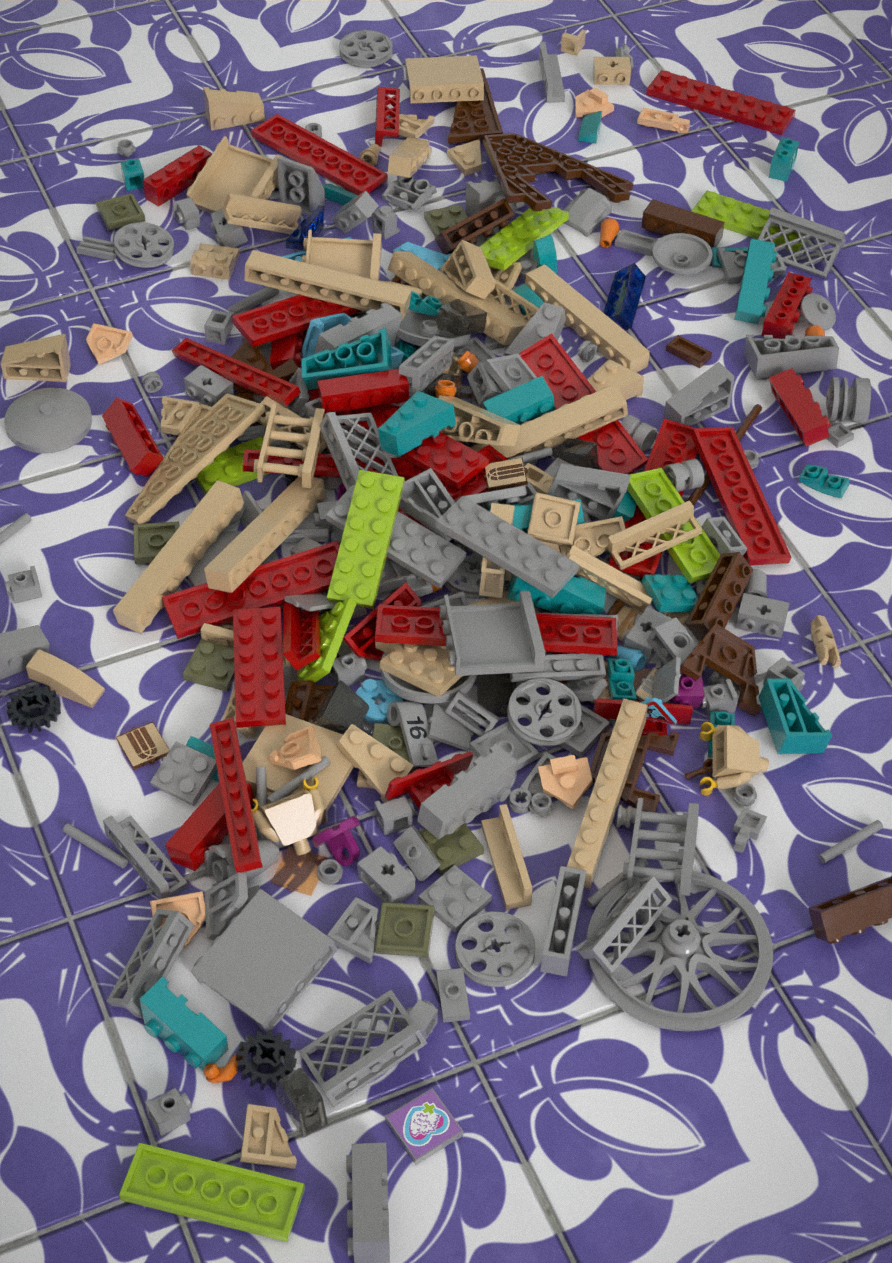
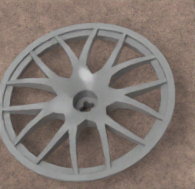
(684, 956)

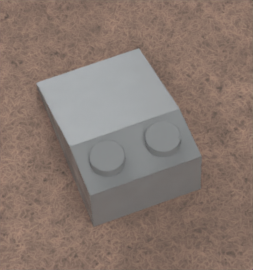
(299, 185)

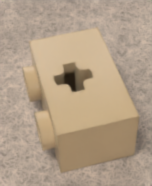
(611, 70)

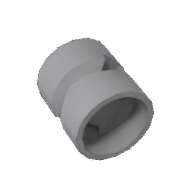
(642, 434)
(685, 475)

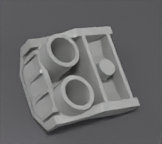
(409, 193)
(587, 211)

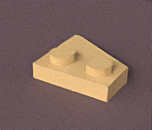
(411, 126)
(466, 157)
(507, 277)
(176, 414)
(265, 1139)

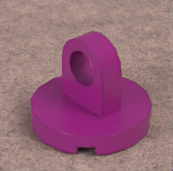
(339, 837)

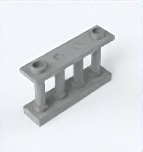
(683, 857)

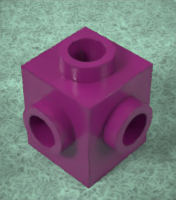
(689, 692)

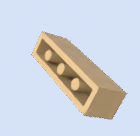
(409, 157)

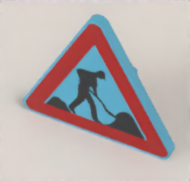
(657, 711)

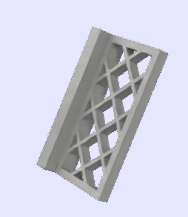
(809, 230)
(344, 455)
(372, 1061)

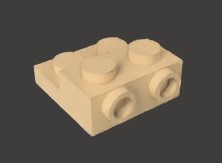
(214, 261)

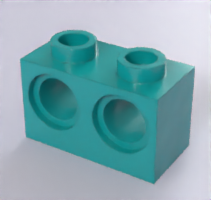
(784, 159)

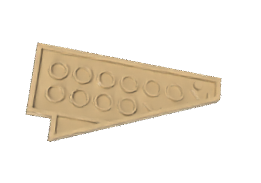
(201, 440)
(426, 664)

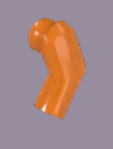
(221, 1074)

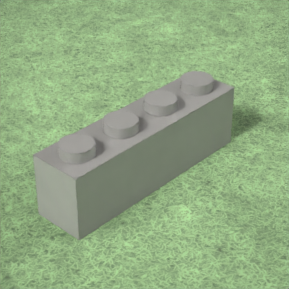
(563, 921)

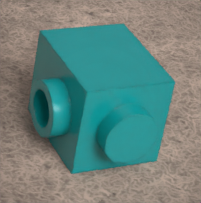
(132, 174)

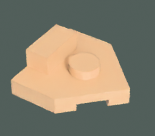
(591, 102)
(107, 342)
(299, 750)
(566, 779)
(189, 905)

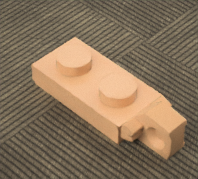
(663, 120)

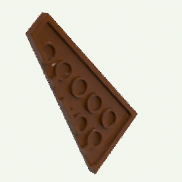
(475, 118)

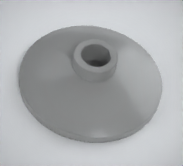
(818, 311)

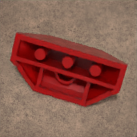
(362, 635)

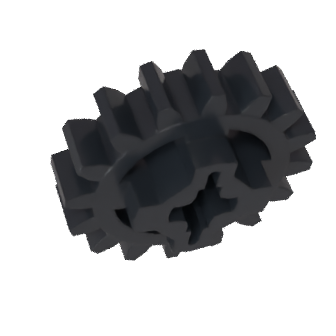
(33, 708)
(266, 1057)

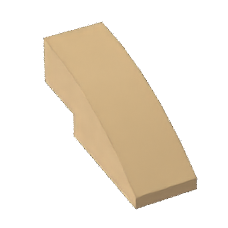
(64, 679)

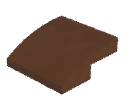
(305, 699)

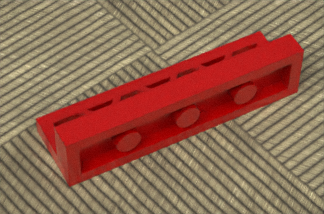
(383, 111)
(296, 635)

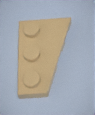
(593, 536)
(373, 759)

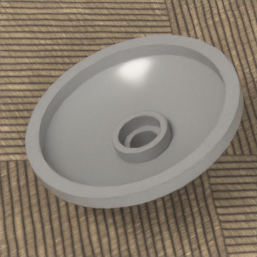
(682, 254)

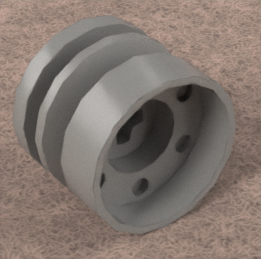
(848, 399)

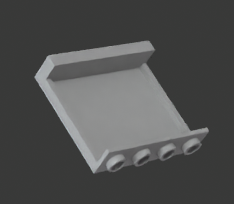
(493, 637)
(264, 960)

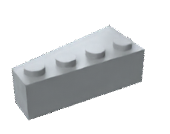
(385, 317)
(773, 356)
(18, 649)
(469, 793)
(369, 1202)

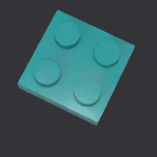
(670, 592)

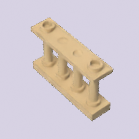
(308, 455)

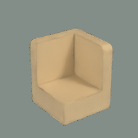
(573, 44)

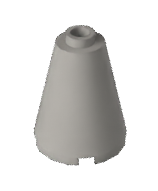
(221, 866)

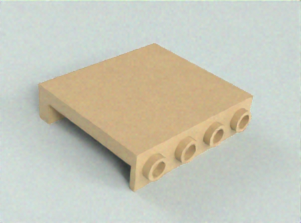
(444, 79)
(233, 172)
(345, 255)
(272, 738)

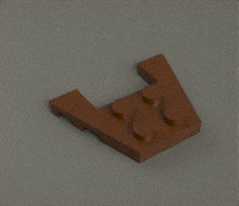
(253, 357)
(729, 657)
(658, 743)

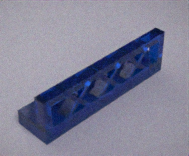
(314, 222)
(625, 295)

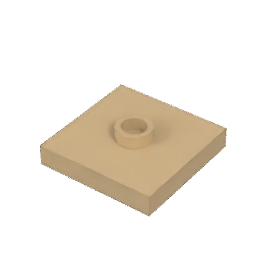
(553, 519)

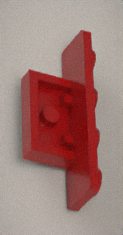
(610, 709)
(425, 782)

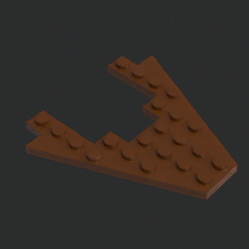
(518, 158)

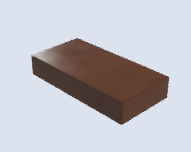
(688, 351)

